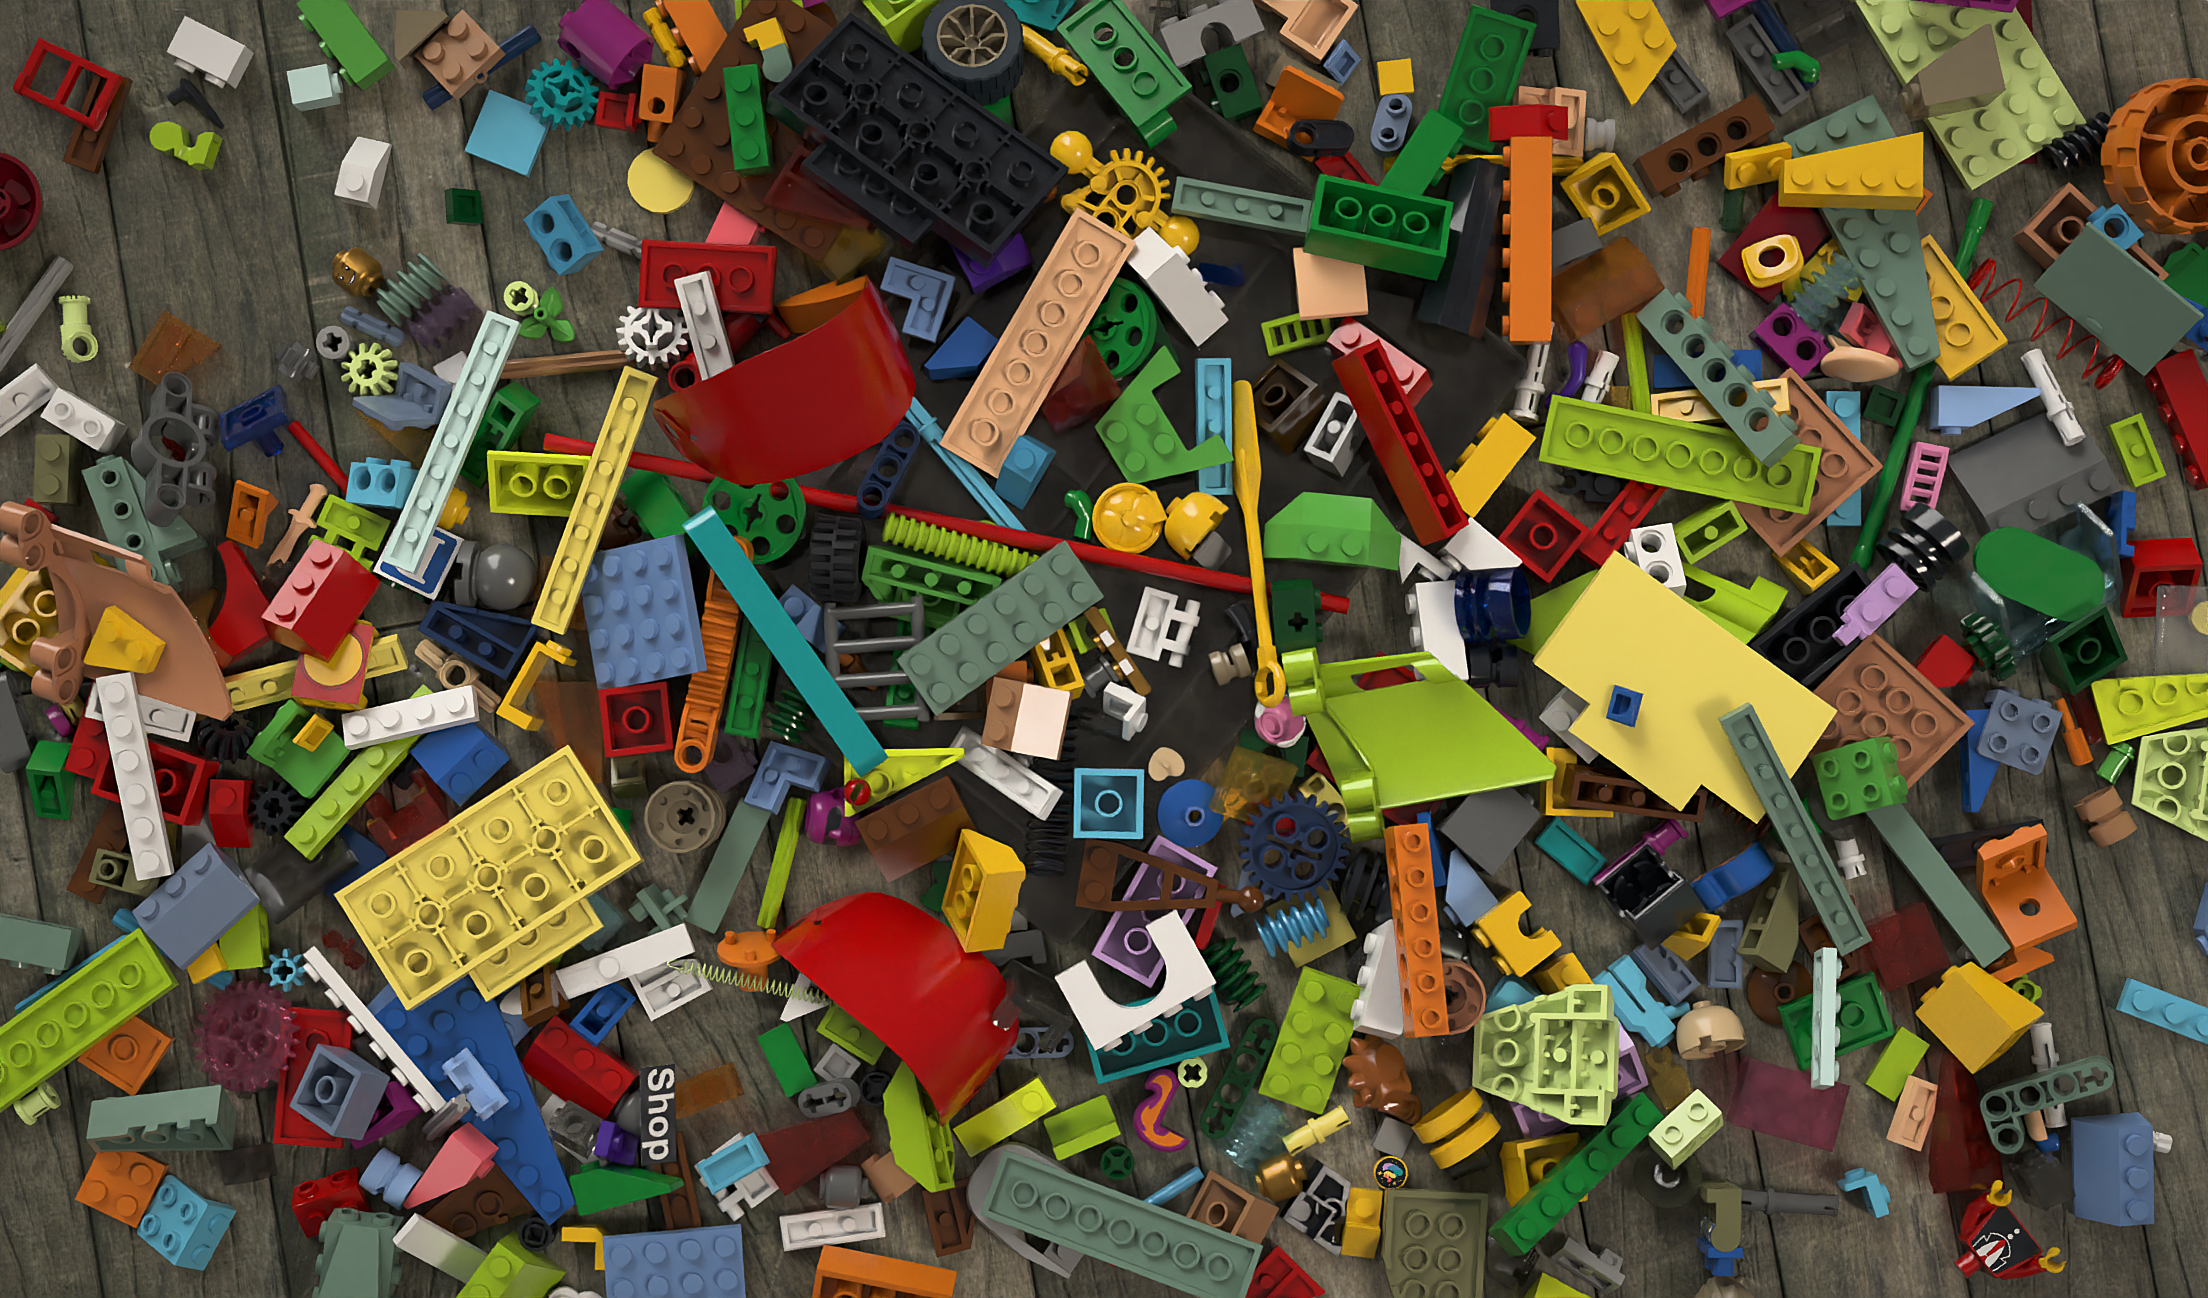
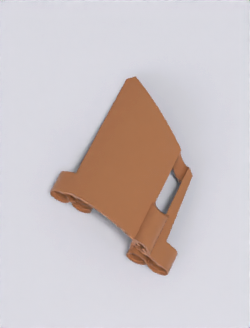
(83, 589)

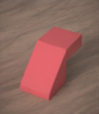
(1865, 331)

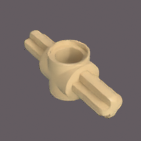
(445, 664)

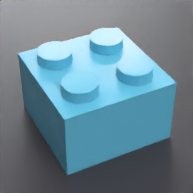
(1108, 803)

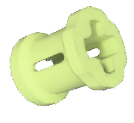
(523, 289)
(1191, 1081)
(37, 1103)

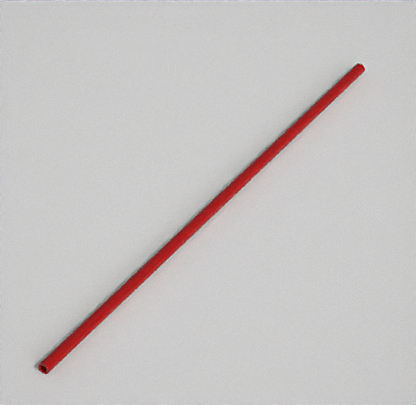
(972, 528)

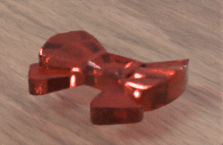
(352, 959)

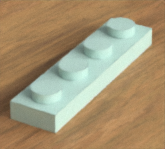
(1825, 1006)

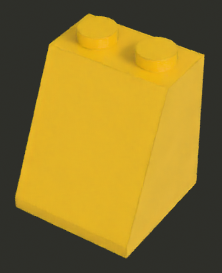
(1976, 1015)

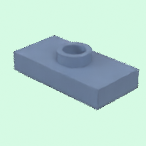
(1723, 965)
(1665, 972)

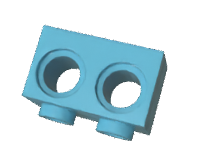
(380, 484)

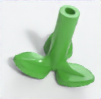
(544, 317)

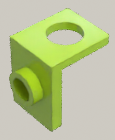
(1077, 636)

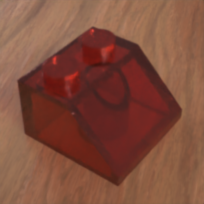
(1080, 388)

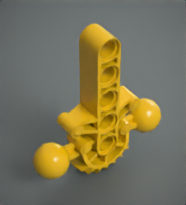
(1077, 153)

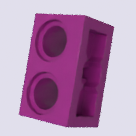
(1783, 348)

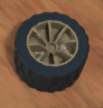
(975, 47)

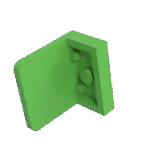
(298, 766)
(1860, 777)

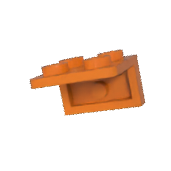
(1297, 99)

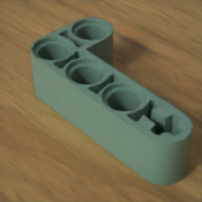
(2049, 1096)

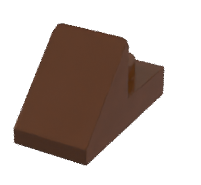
(542, 996)

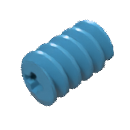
(1293, 926)

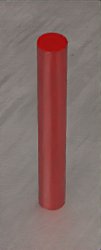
(319, 455)

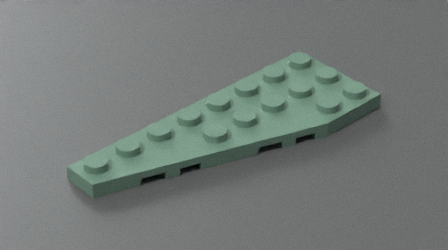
(1878, 241)

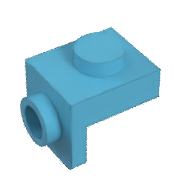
(1874, 1194)

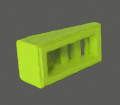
(1301, 343)

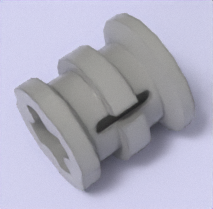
(326, 339)

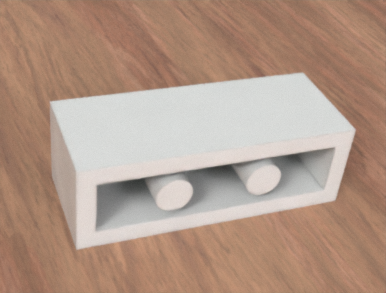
(1436, 625)

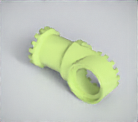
(76, 326)

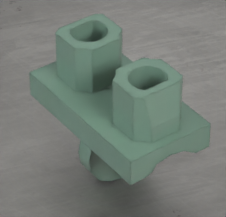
(662, 906)

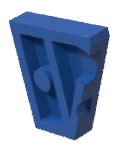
(2121, 519)

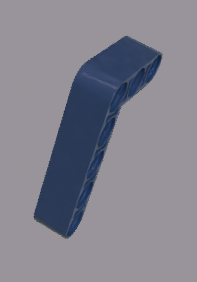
(888, 455)

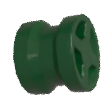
(1121, 1165)

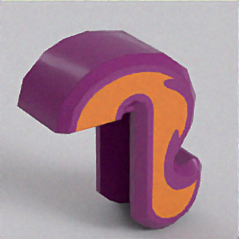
(1152, 1110)

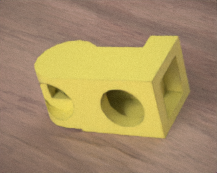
(1323, 790)

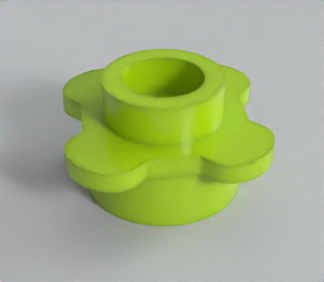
(2031, 991)

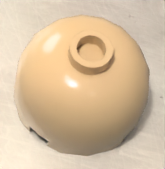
(1708, 1031)

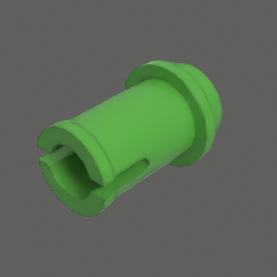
(2115, 762)

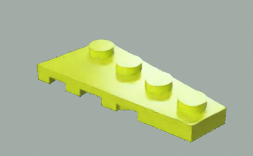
(2148, 703)

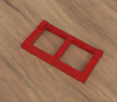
(32, 66)

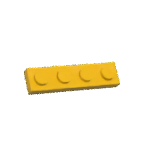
(1694, 407)

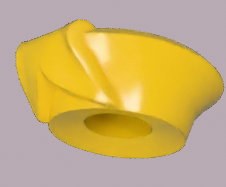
(1128, 517)

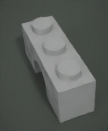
(1231, 19)

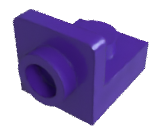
(616, 1144)

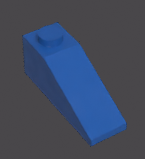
(1670, 376)
(1975, 769)

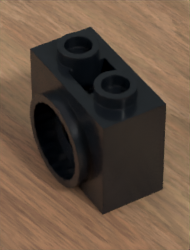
(1546, 16)

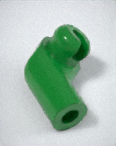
(1083, 509)

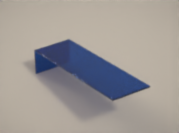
(1222, 275)

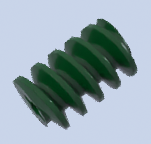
(790, 715)
(1233, 972)

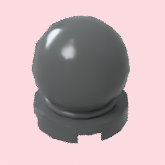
(498, 576)

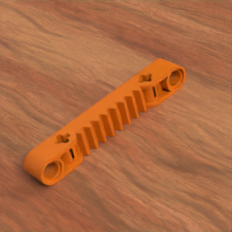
(708, 688)

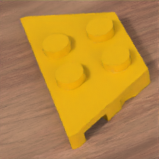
(1630, 40)

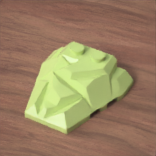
(2174, 779)
(1553, 1054)

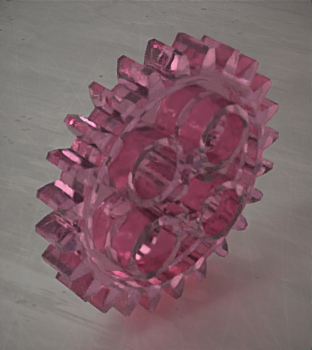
(246, 1036)

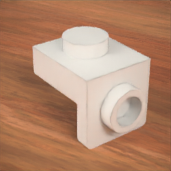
(1127, 707)

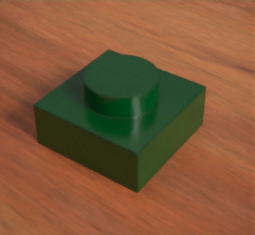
(463, 207)
(1883, 406)

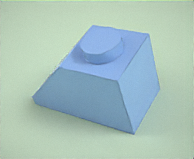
(1465, 892)

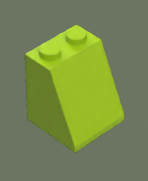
(513, 1273)

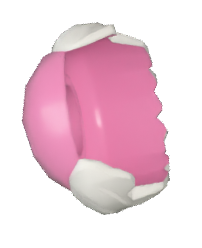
(1278, 725)

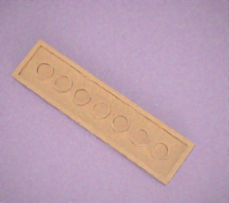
(1037, 342)

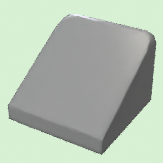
(1212, 552)
(1392, 1136)

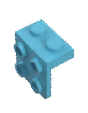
(184, 1224)

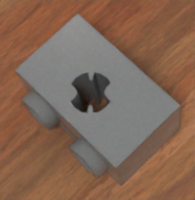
(1336, 436)

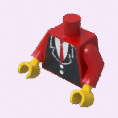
(2000, 1241)

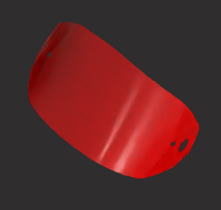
(798, 401)
(909, 987)

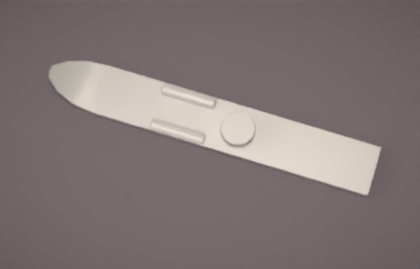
(615, 965)

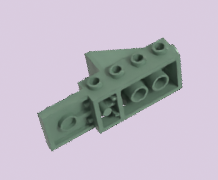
(120, 502)
(358, 1255)

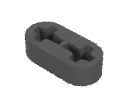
(827, 1091)

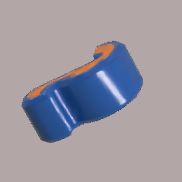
(1733, 876)

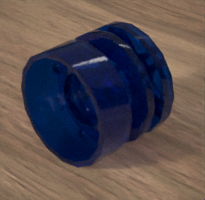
(1492, 605)

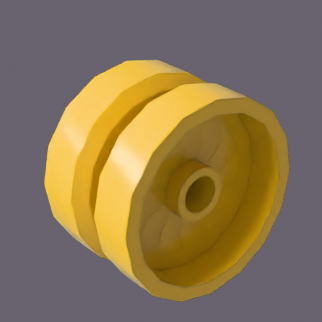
(1456, 1127)

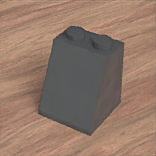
(1489, 826)

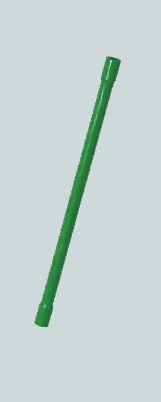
(1863, 552)

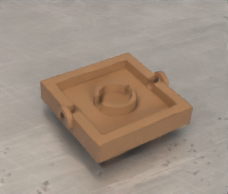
(460, 55)

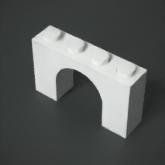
(1107, 1020)

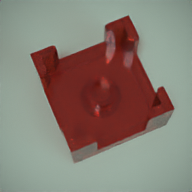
(412, 822)

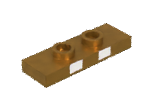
(1107, 640)

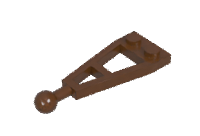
(1099, 874)

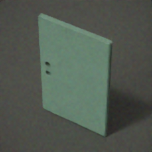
(2131, 303)

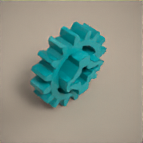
(545, 91)

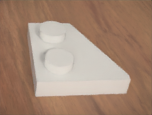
(665, 989)

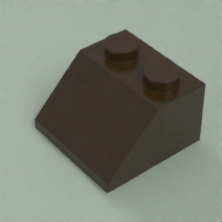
(1286, 405)

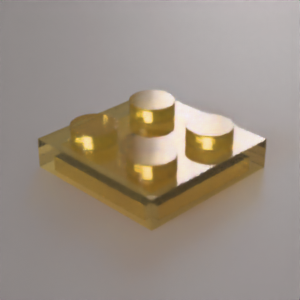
(1250, 780)

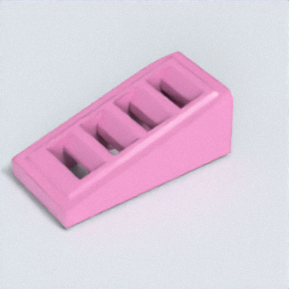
(1938, 467)

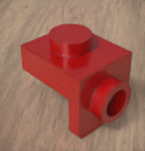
(618, 111)

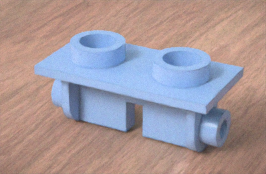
(475, 1084)

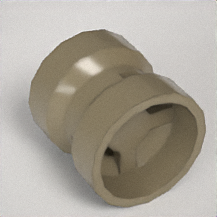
(1224, 670)

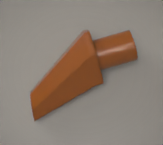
(853, 665)

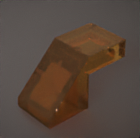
(707, 1090)

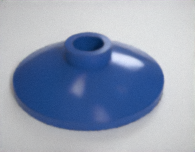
(1175, 808)

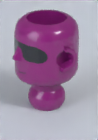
(827, 819)

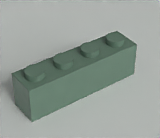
(38, 943)

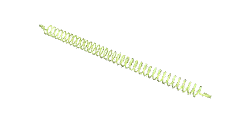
(754, 981)

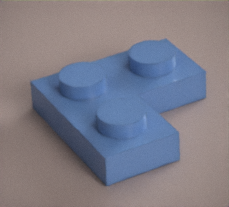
(927, 291)
(779, 770)

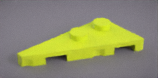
(898, 772)

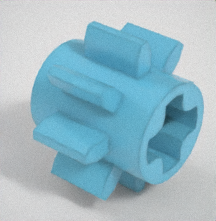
(283, 978)

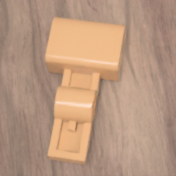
(1310, 24)

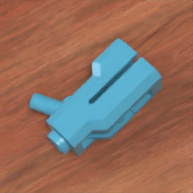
(1653, 1018)

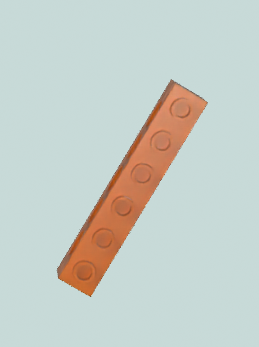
(1416, 930)

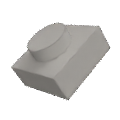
(837, 1064)

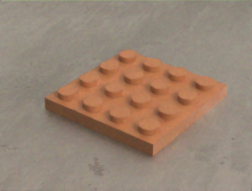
(1841, 470)
(1884, 697)

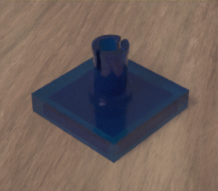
(257, 421)

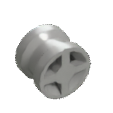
(1599, 135)

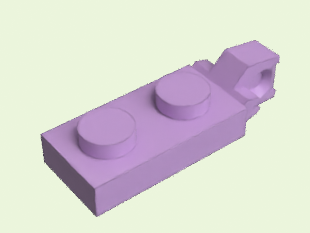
(1874, 605)

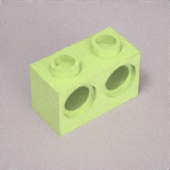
(1685, 1129)

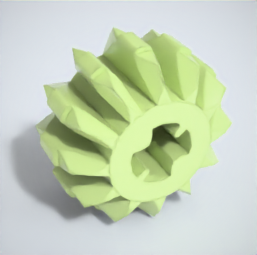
(360, 365)

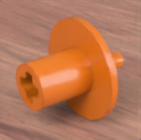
(750, 954)

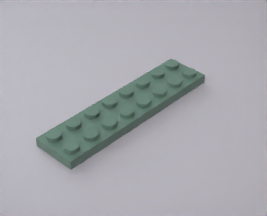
(1120, 1229)

